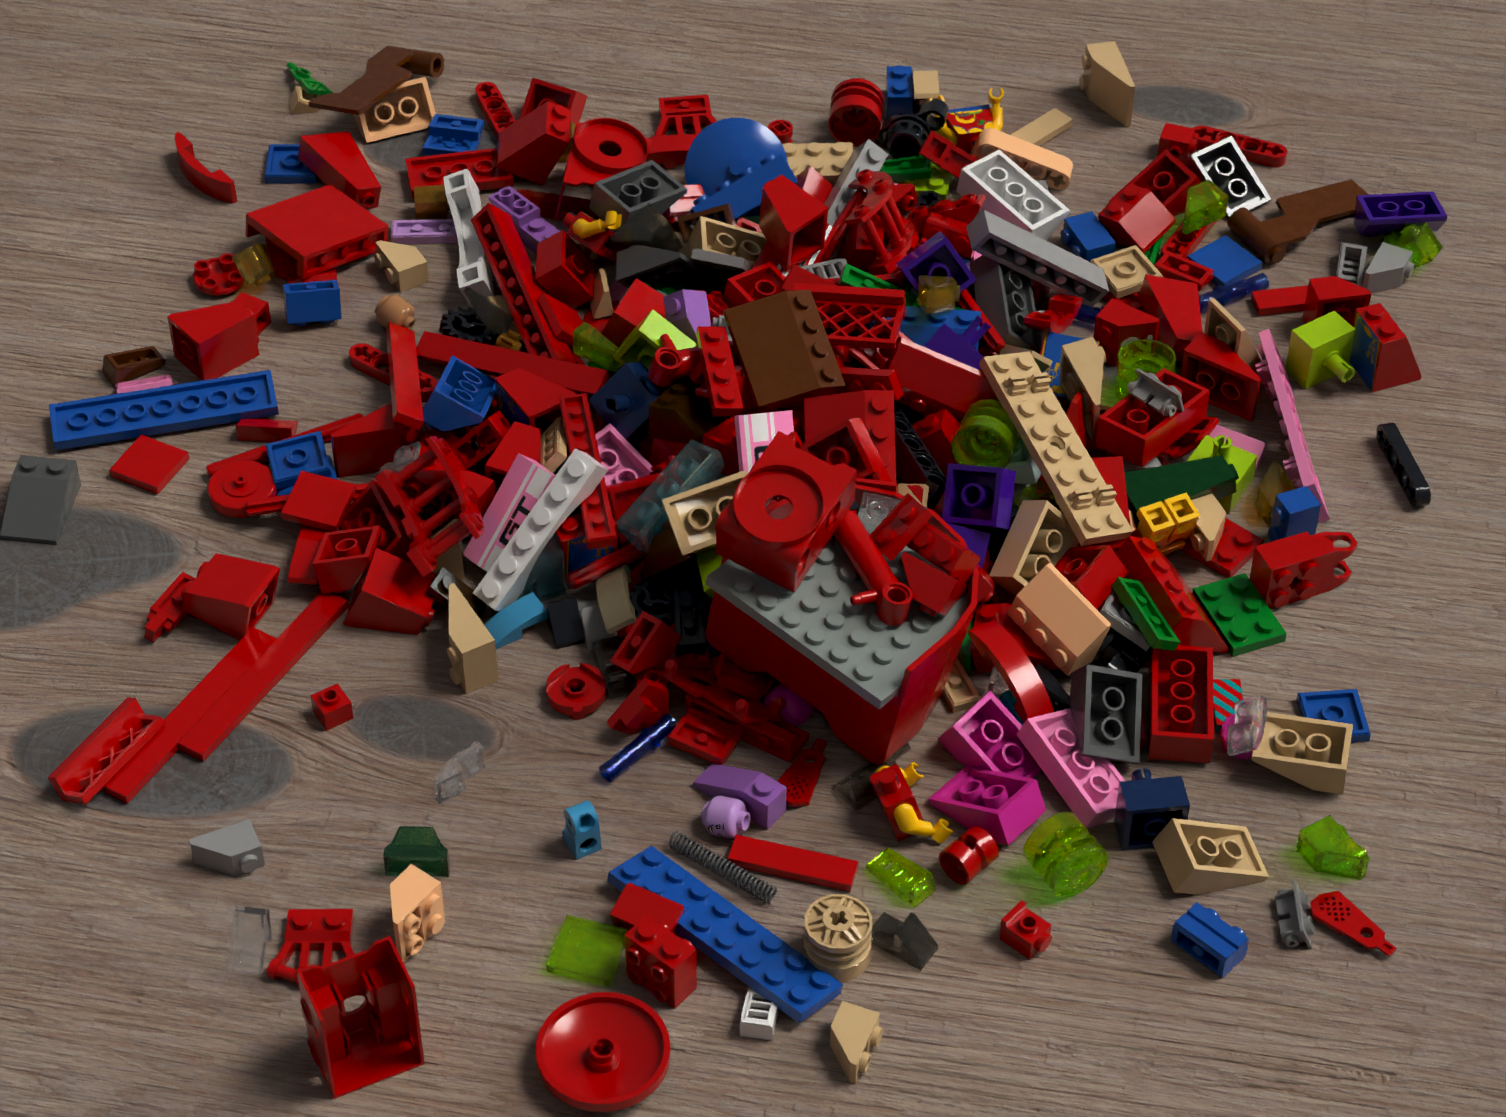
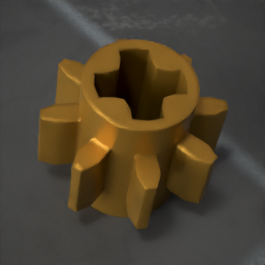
(511, 341)

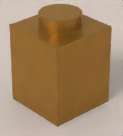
(430, 202)

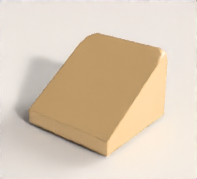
(299, 101)

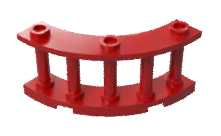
(897, 229)
(424, 550)

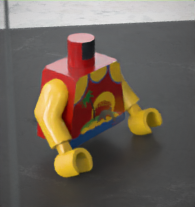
(966, 124)
(594, 233)
(899, 804)

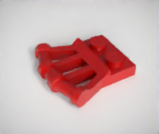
(684, 111)
(312, 931)

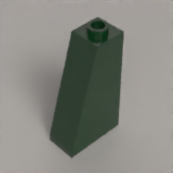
(1195, 477)

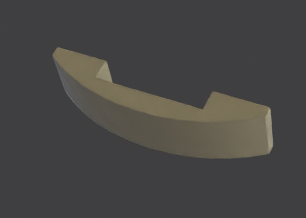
(614, 599)

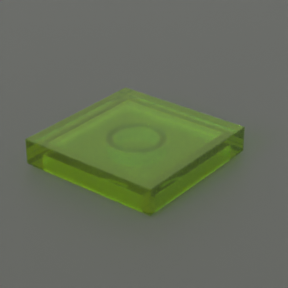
(587, 950)

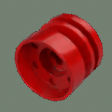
(855, 111)

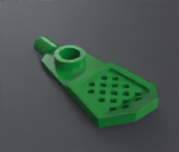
(305, 80)

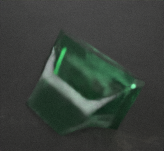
(417, 847)

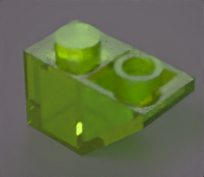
(1203, 206)
(1417, 239)
(1331, 850)

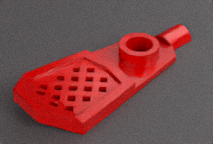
(803, 776)
(1345, 918)

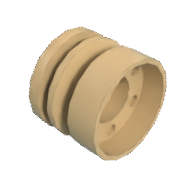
(838, 936)

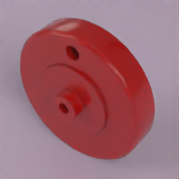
(236, 484)

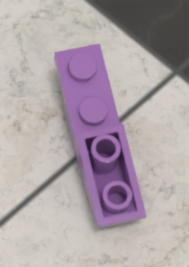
(525, 216)

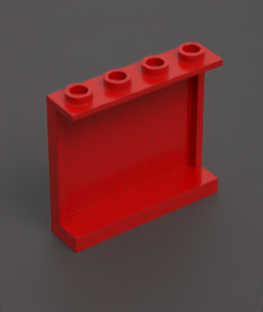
(319, 229)

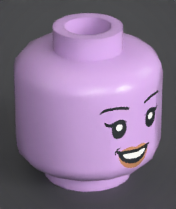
(725, 817)

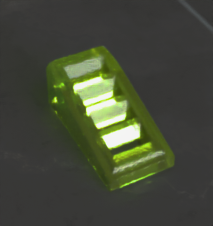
(595, 347)
(914, 890)

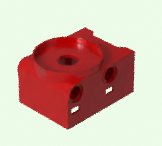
(602, 150)
(788, 546)
(375, 1038)

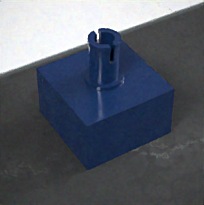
(626, 400)
(1147, 807)

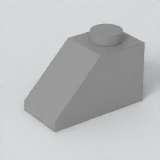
(1388, 268)
(229, 849)

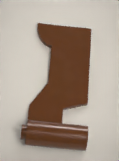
(383, 74)
(1299, 217)

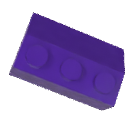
(1396, 211)

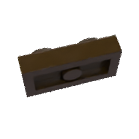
(440, 591)

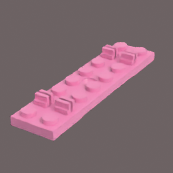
(1277, 386)

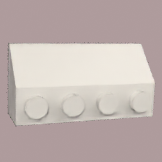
(1012, 194)

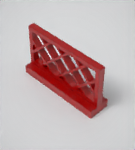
(861, 301)

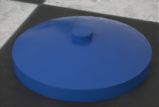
(727, 150)

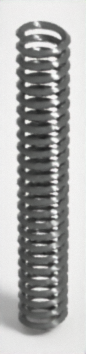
(737, 878)

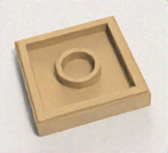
(1126, 270)

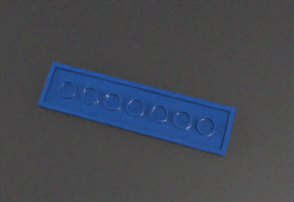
(162, 409)
(732, 936)

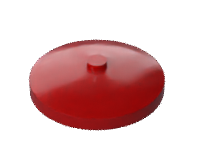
(603, 1051)

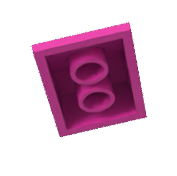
(988, 739)
(991, 800)

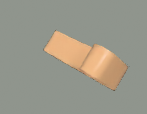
(1033, 159)

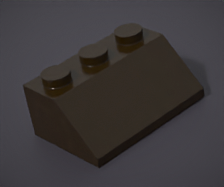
(681, 414)

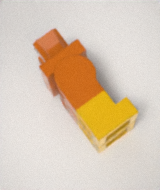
(1167, 522)

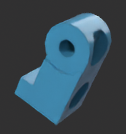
(581, 825)

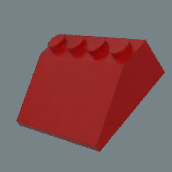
(874, 409)
(1169, 593)

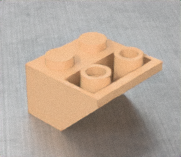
(415, 910)

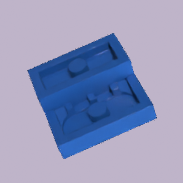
(452, 135)

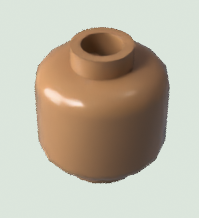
(395, 310)

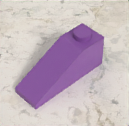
(687, 311)
(760, 793)

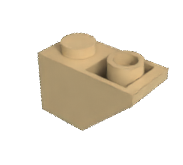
(925, 86)
(402, 264)
(1209, 527)
(852, 1038)

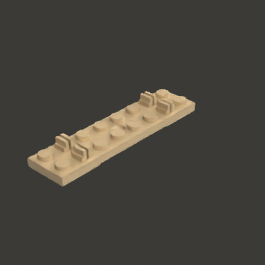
(1056, 448)

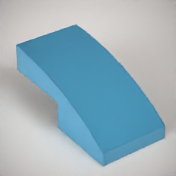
(510, 621)

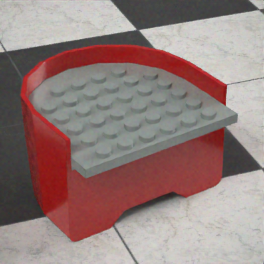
(862, 674)

